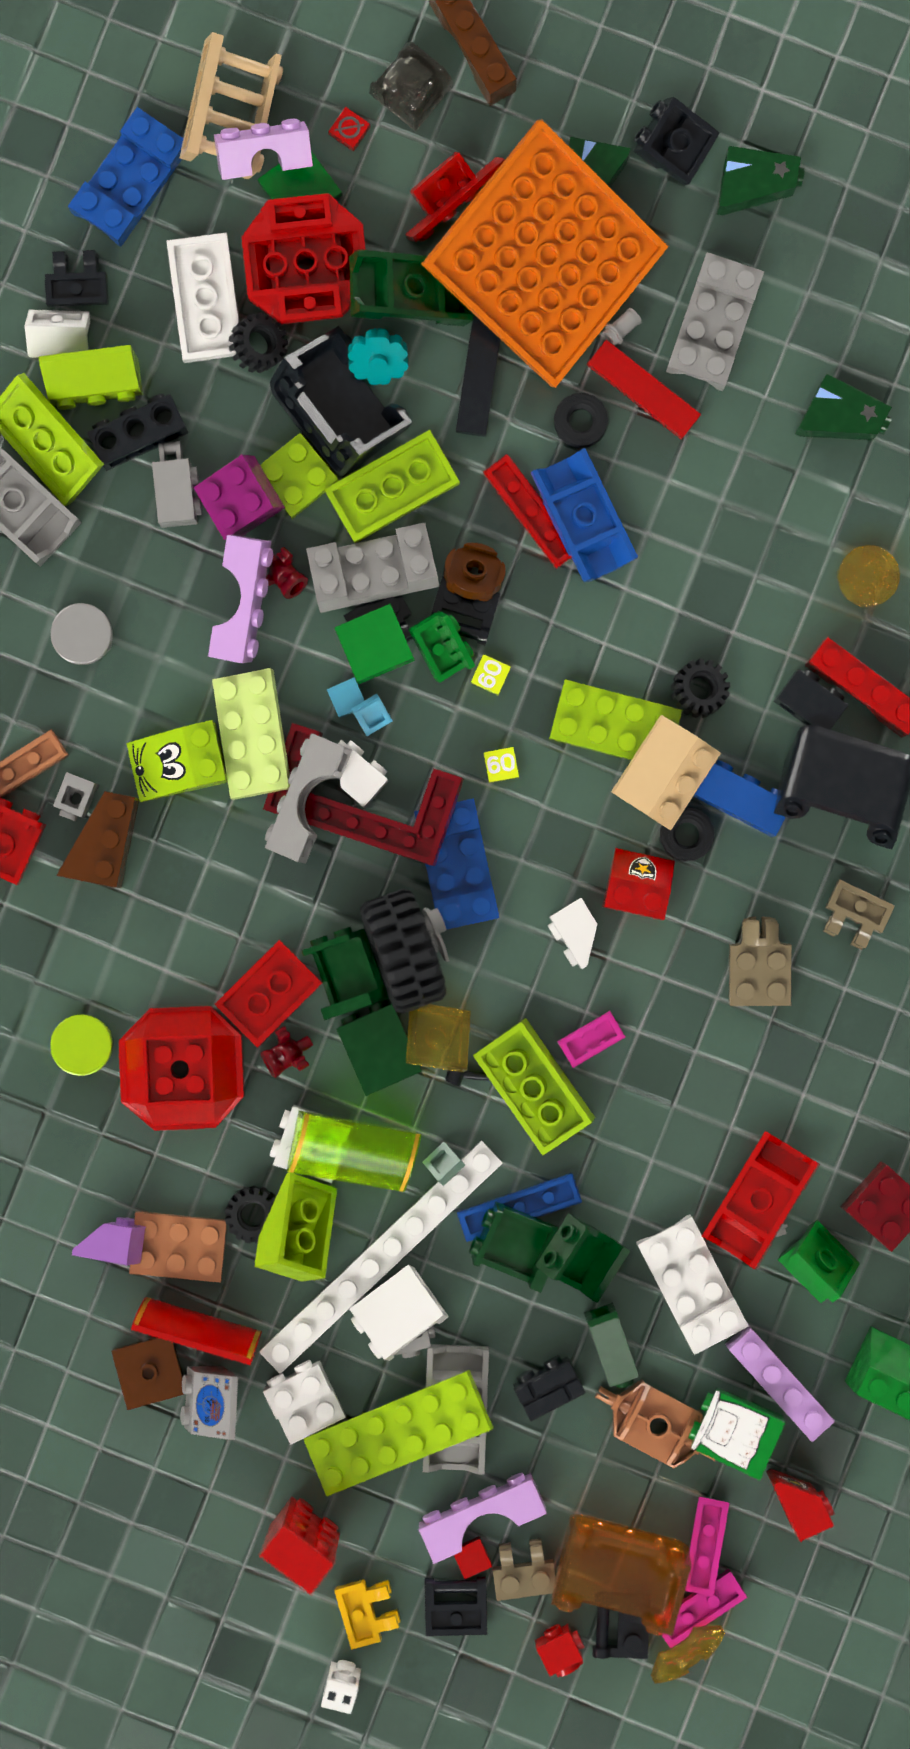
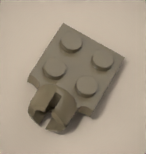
(760, 966)

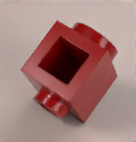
(560, 1650)

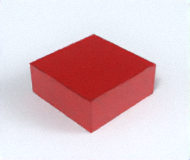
(473, 1558)

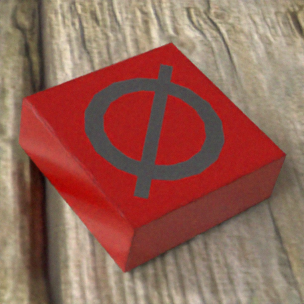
(349, 129)

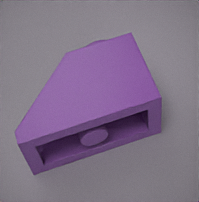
(114, 1242)

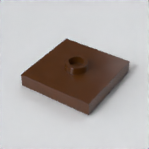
(148, 1372)

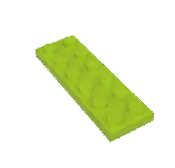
(398, 1433)

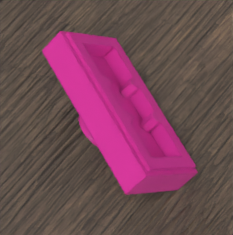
(591, 1039)

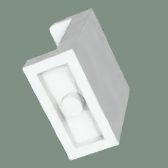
(397, 1313)

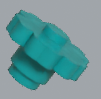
(378, 356)

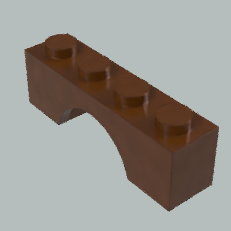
(482, 54)

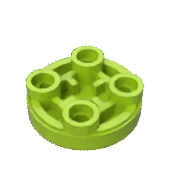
(81, 1045)

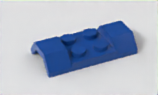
(584, 516)

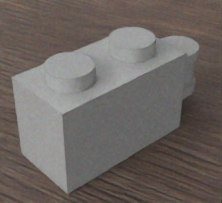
(174, 488)

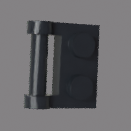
(471, 608)
(456, 1617)
(631, 1637)

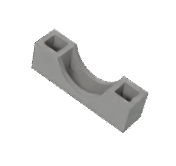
(291, 832)

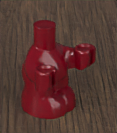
(285, 575)
(286, 1053)

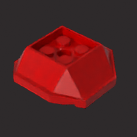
(285, 235)
(214, 1062)

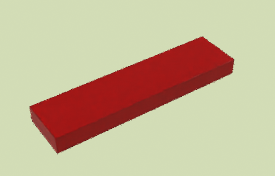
(643, 389)
(527, 508)

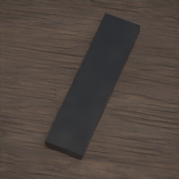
(478, 380)

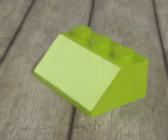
(91, 376)

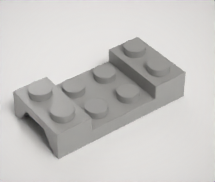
(715, 320)
(31, 513)
(373, 568)
(446, 1362)

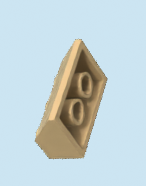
(666, 772)

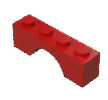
(851, 675)

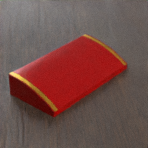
(197, 1330)

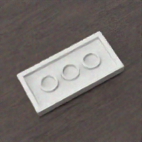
(203, 295)

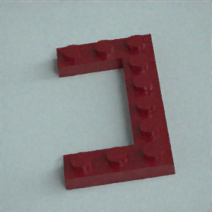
(417, 842)

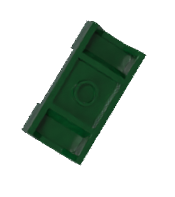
(401, 288)

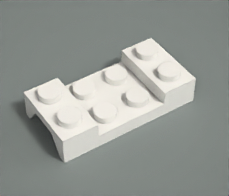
(692, 1285)

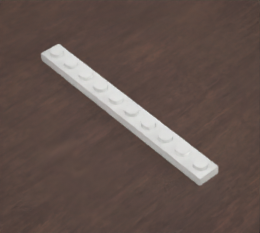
(379, 1259)

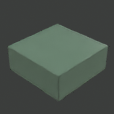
(443, 1163)

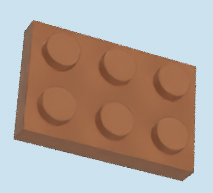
(181, 1247)

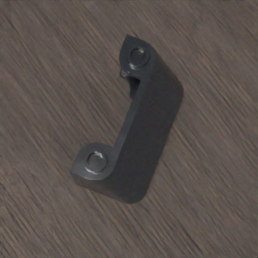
(333, 406)
(846, 780)

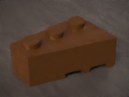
(104, 842)

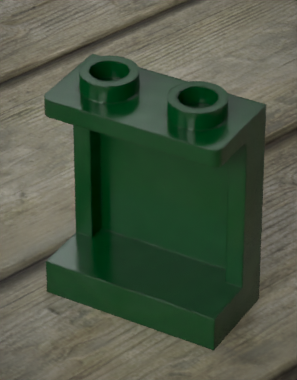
(347, 971)
(377, 1047)
(513, 1244)
(582, 1257)

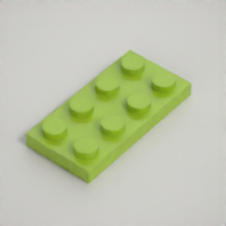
(46, 440)
(392, 486)
(605, 719)

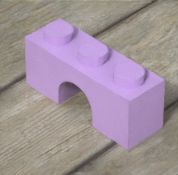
(238, 147)

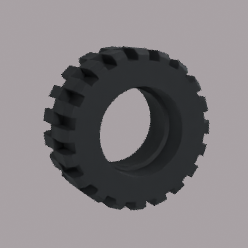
(403, 950)

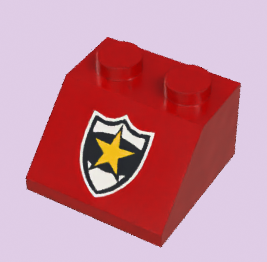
(639, 884)
(804, 1506)

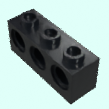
(130, 447)

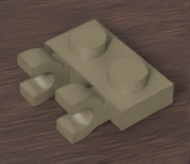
(860, 907)
(523, 1578)

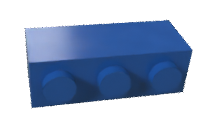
(740, 798)

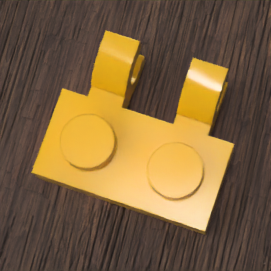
(358, 1613)

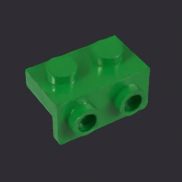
(442, 645)

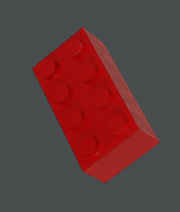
(301, 1544)

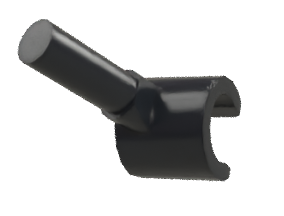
(456, 1077)

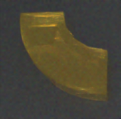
(697, 1646)

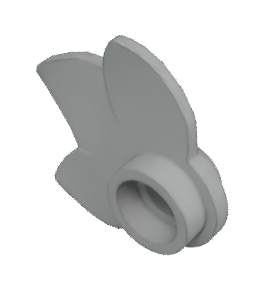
(436, 926)

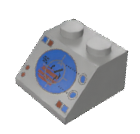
(210, 1401)

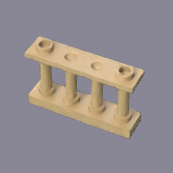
(209, 84)

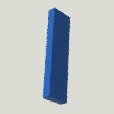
(533, 1201)

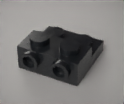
(675, 140)

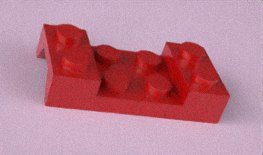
(760, 1200)

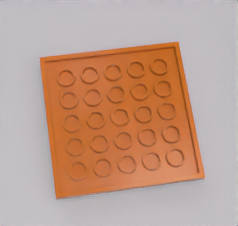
(545, 254)

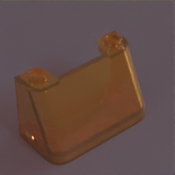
(622, 1572)

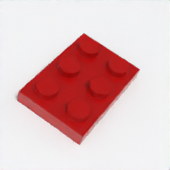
(268, 993)

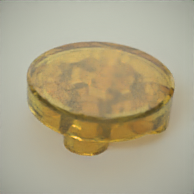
(868, 576)

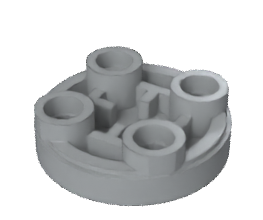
(81, 634)

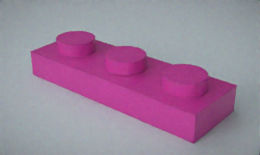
(706, 1545)
(702, 1609)

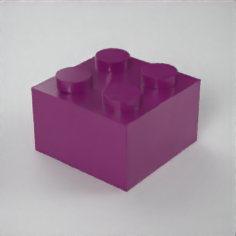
(239, 496)

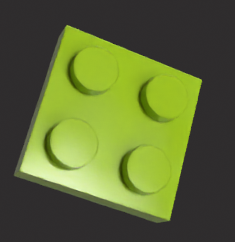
(298, 475)

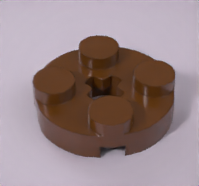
(472, 586)

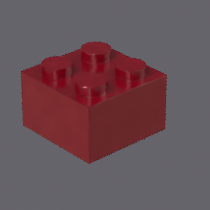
(882, 1206)

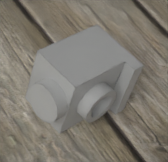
(70, 786)

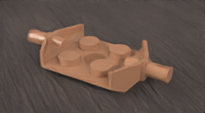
(632, 1418)

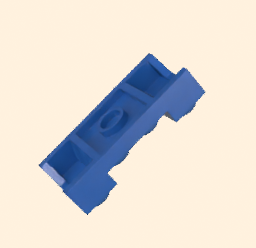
(129, 177)
(461, 875)

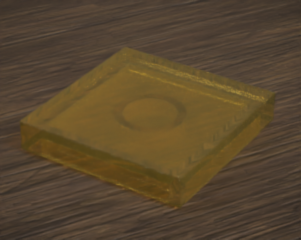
(439, 1037)

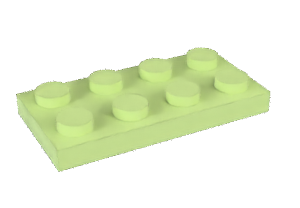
(251, 733)

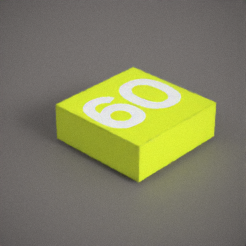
(490, 674)
(501, 764)

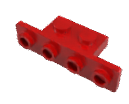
(446, 190)

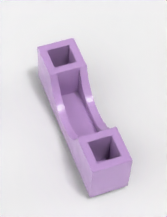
(248, 562)
(780, 1383)
(516, 1500)

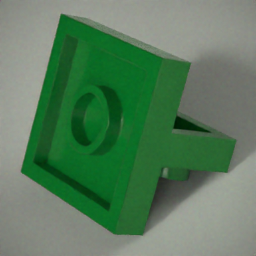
(820, 1263)

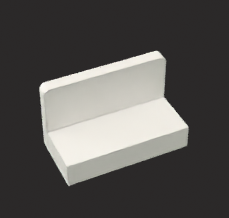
(56, 332)

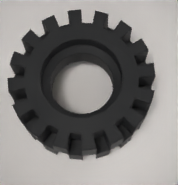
(244, 350)
(714, 678)
(234, 1210)

